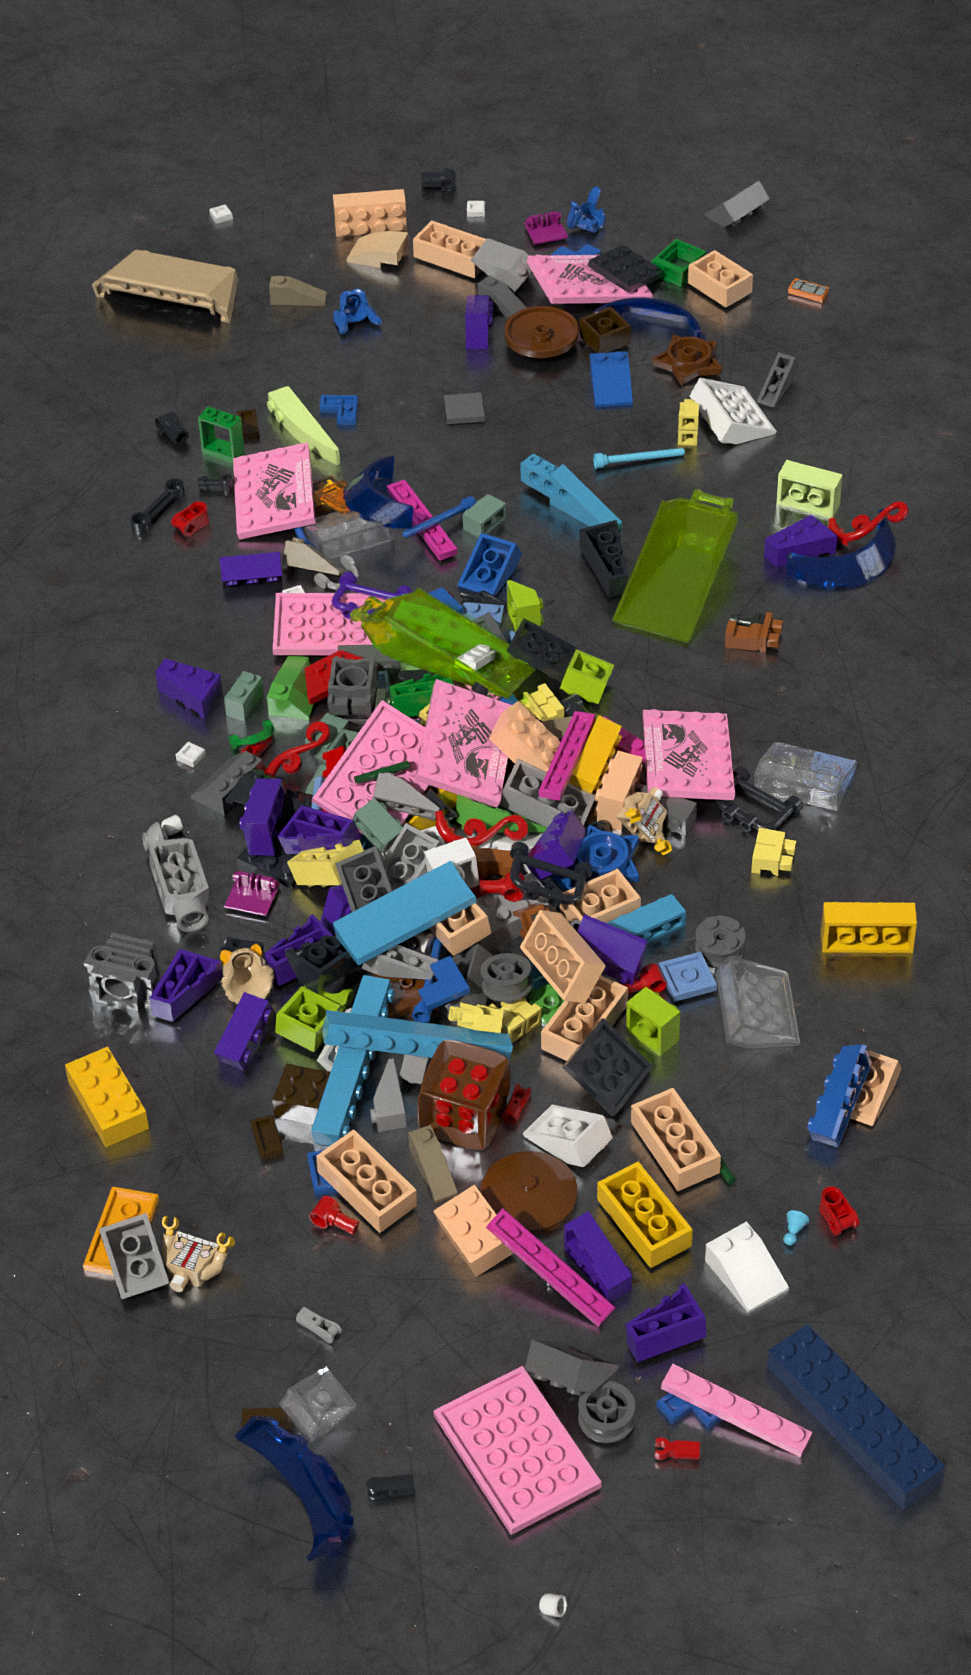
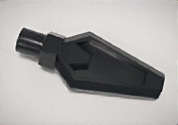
(482, 597)

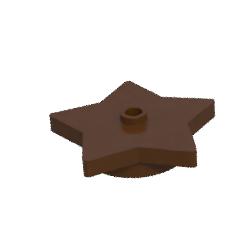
(689, 358)
(405, 996)

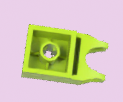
(305, 1013)

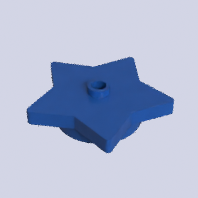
(608, 852)

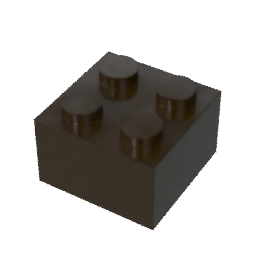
(605, 330)
(299, 1093)

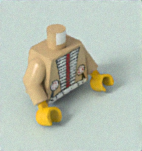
(645, 818)
(191, 1258)

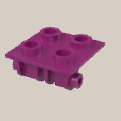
(545, 229)
(252, 893)

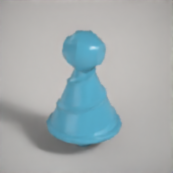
(796, 1221)

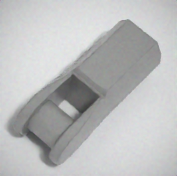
(316, 1324)

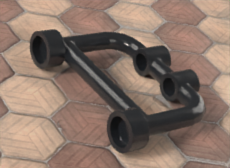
(732, 811)
(581, 874)

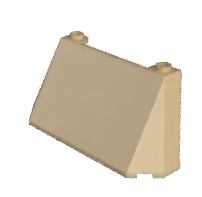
(173, 281)

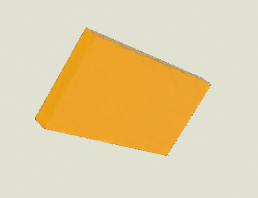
(120, 1206)

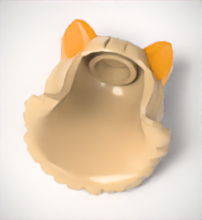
(246, 972)

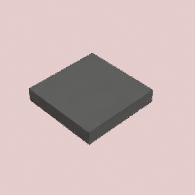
(464, 408)

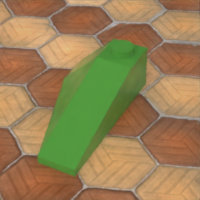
(289, 690)
(469, 808)

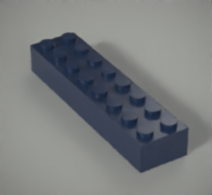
(856, 1417)

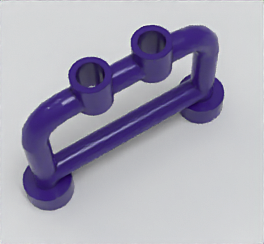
(348, 582)

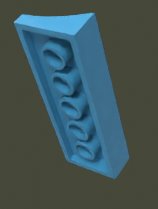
(403, 913)

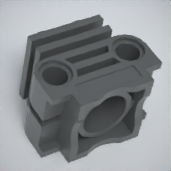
(353, 689)
(123, 971)

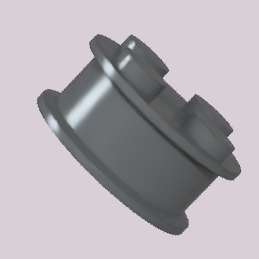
(719, 938)
(506, 977)
(607, 1412)

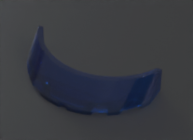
(657, 308)
(370, 503)
(848, 569)
(309, 1476)

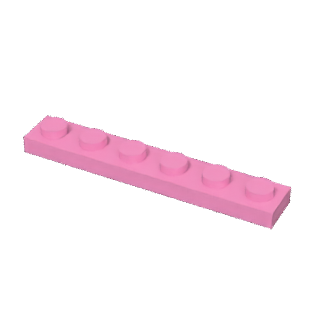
(736, 1410)

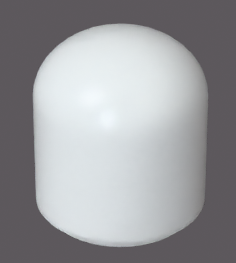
(172, 825)
(549, 1602)

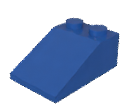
(611, 379)
(490, 564)

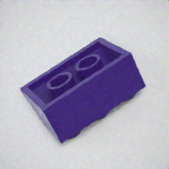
(251, 568)
(616, 948)

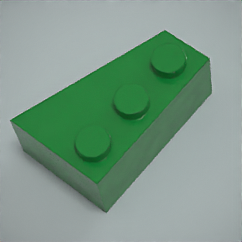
(413, 696)

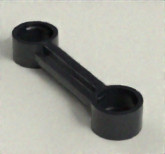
(157, 506)

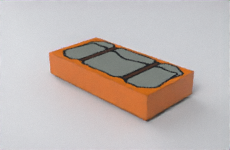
(808, 290)

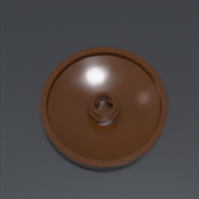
(541, 331)
(532, 1190)

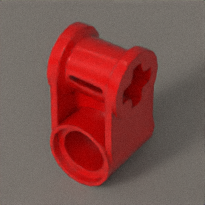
(192, 519)
(837, 1214)

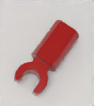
(677, 1449)

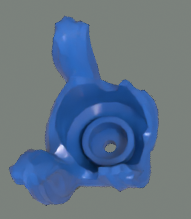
(587, 215)
(354, 310)

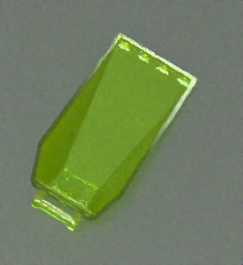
(677, 566)
(433, 635)

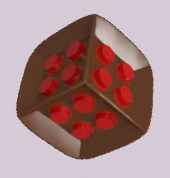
(464, 1094)

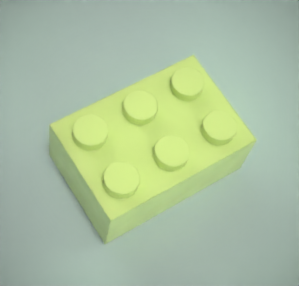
(809, 489)

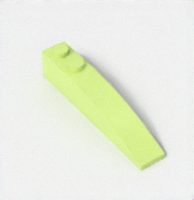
(301, 423)

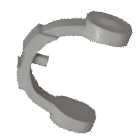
(322, 581)

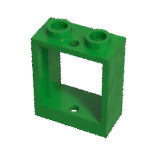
(672, 272)
(217, 447)

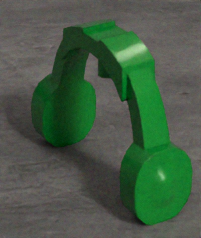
(237, 742)

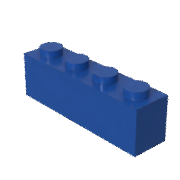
(840, 1095)

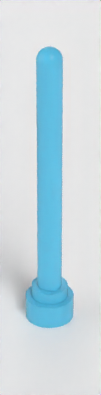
(602, 460)

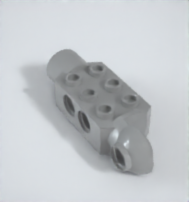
(178, 878)

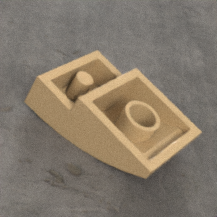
(379, 248)

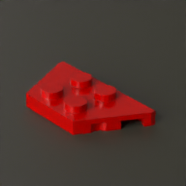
(319, 674)

